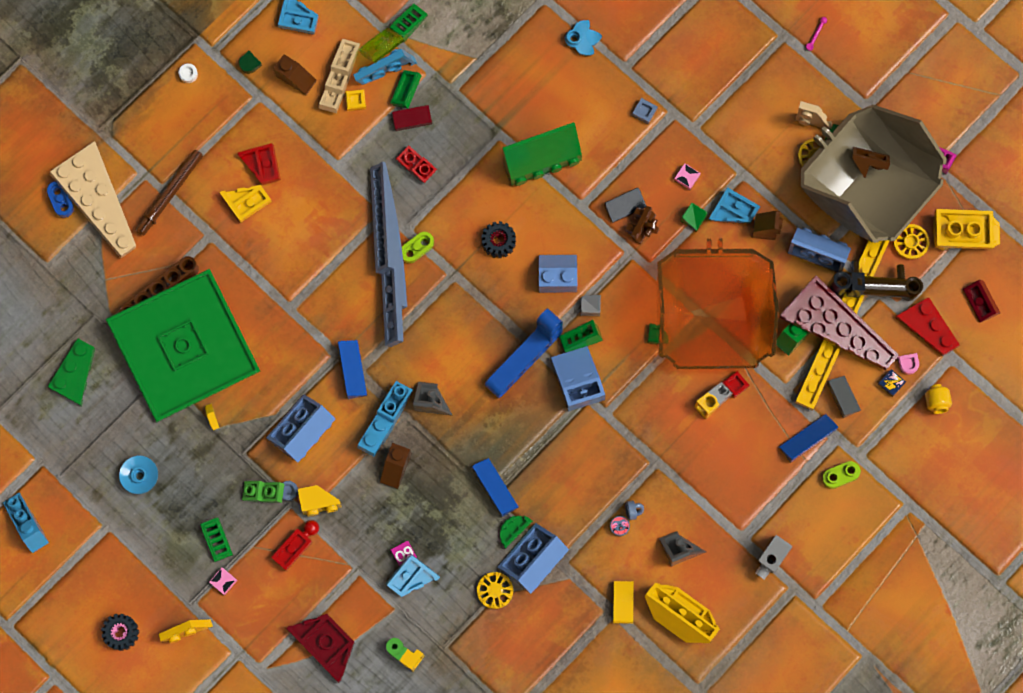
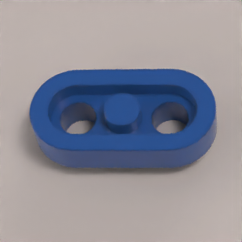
(60, 200)

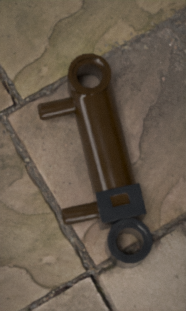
(858, 284)

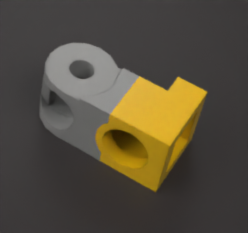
(712, 400)

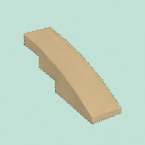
(339, 75)

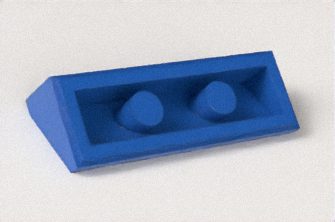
(352, 369)
(808, 437)
(495, 487)

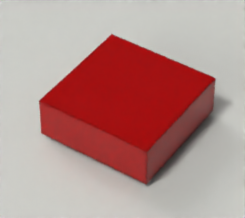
(736, 384)

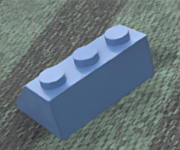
(819, 249)
(301, 428)
(533, 558)

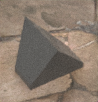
(430, 400)
(679, 549)

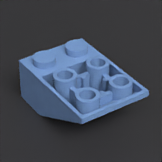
(578, 378)

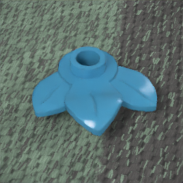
(585, 38)

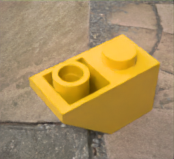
(315, 499)

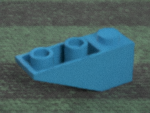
(25, 523)

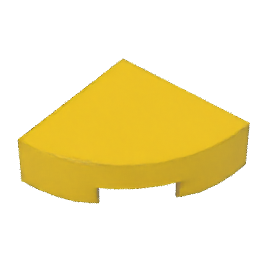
(210, 413)

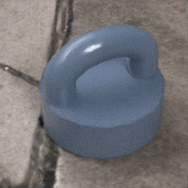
(631, 512)

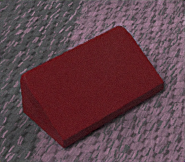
(981, 300)

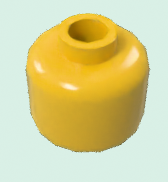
(938, 399)

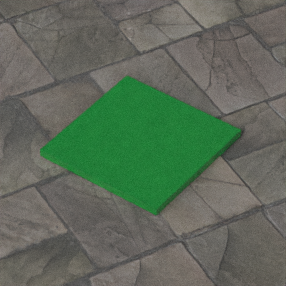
(183, 345)

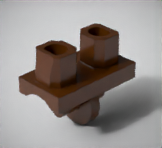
(645, 225)

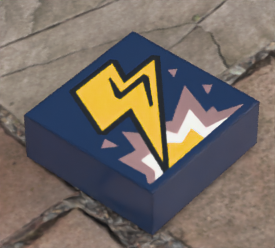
(891, 383)

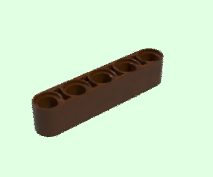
(164, 281)

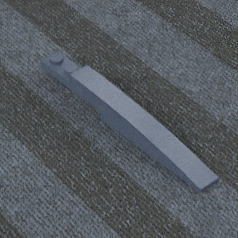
(388, 254)

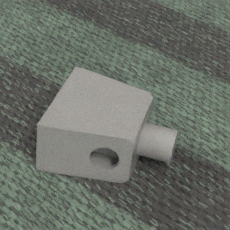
(777, 548)

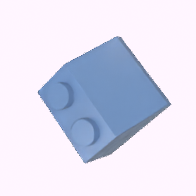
(557, 273)

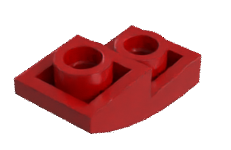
(415, 164)

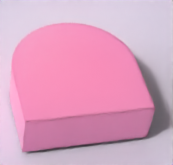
(908, 363)

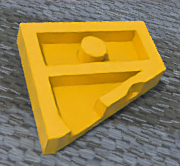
(185, 629)

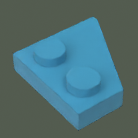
(734, 208)

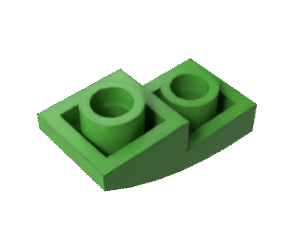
(263, 491)

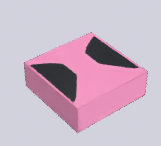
(687, 176)
(223, 581)

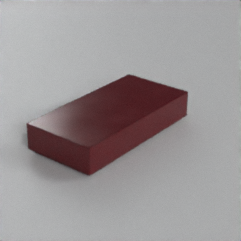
(412, 118)

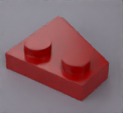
(262, 163)

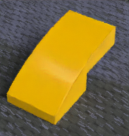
(623, 602)

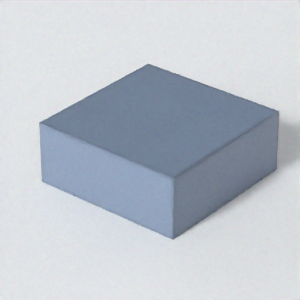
(644, 111)

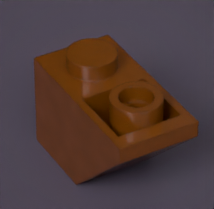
(767, 225)

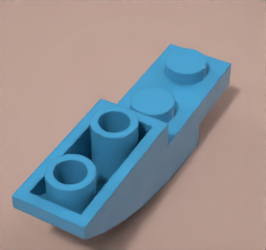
(385, 419)

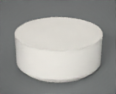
(188, 73)

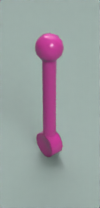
(809, 46)

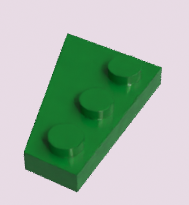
(73, 373)

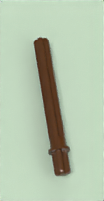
(160, 204)

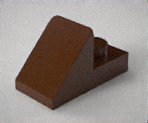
(866, 158)

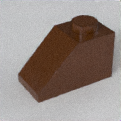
(294, 74)
(395, 465)

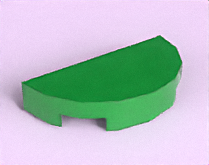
(513, 528)

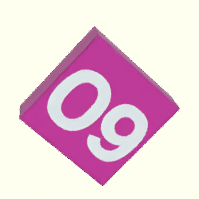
(402, 551)

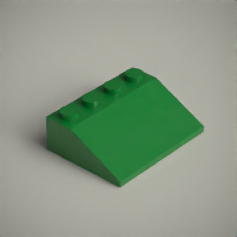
(542, 154)

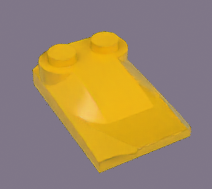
(965, 229)

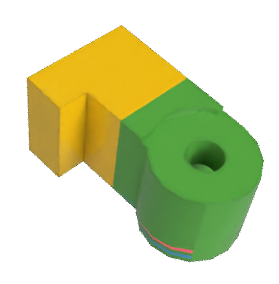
(403, 655)

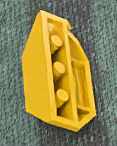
(681, 614)

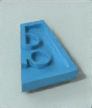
(390, 63)

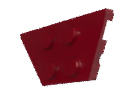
(325, 642)

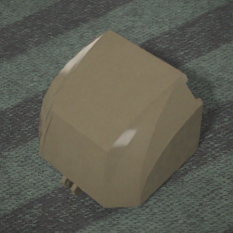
(885, 199)

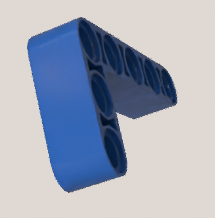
(548, 330)

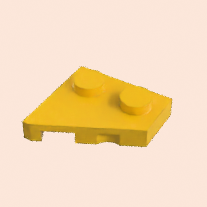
(246, 201)

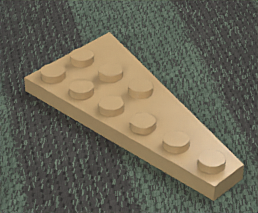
(91, 190)

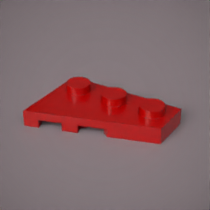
(930, 326)

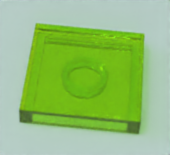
(381, 45)

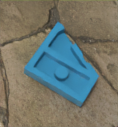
(297, 17)
(410, 576)

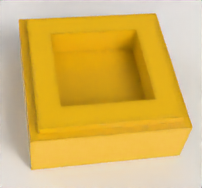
(355, 100)

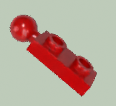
(295, 545)

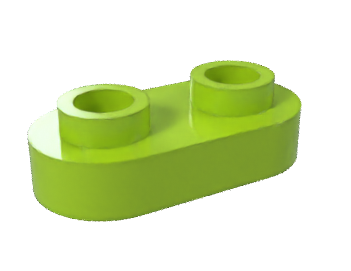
(416, 247)
(841, 474)

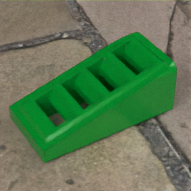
(413, 25)
(585, 341)
(204, 526)

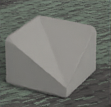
(590, 305)

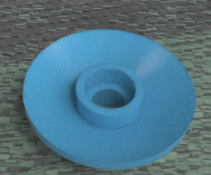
(130, 470)

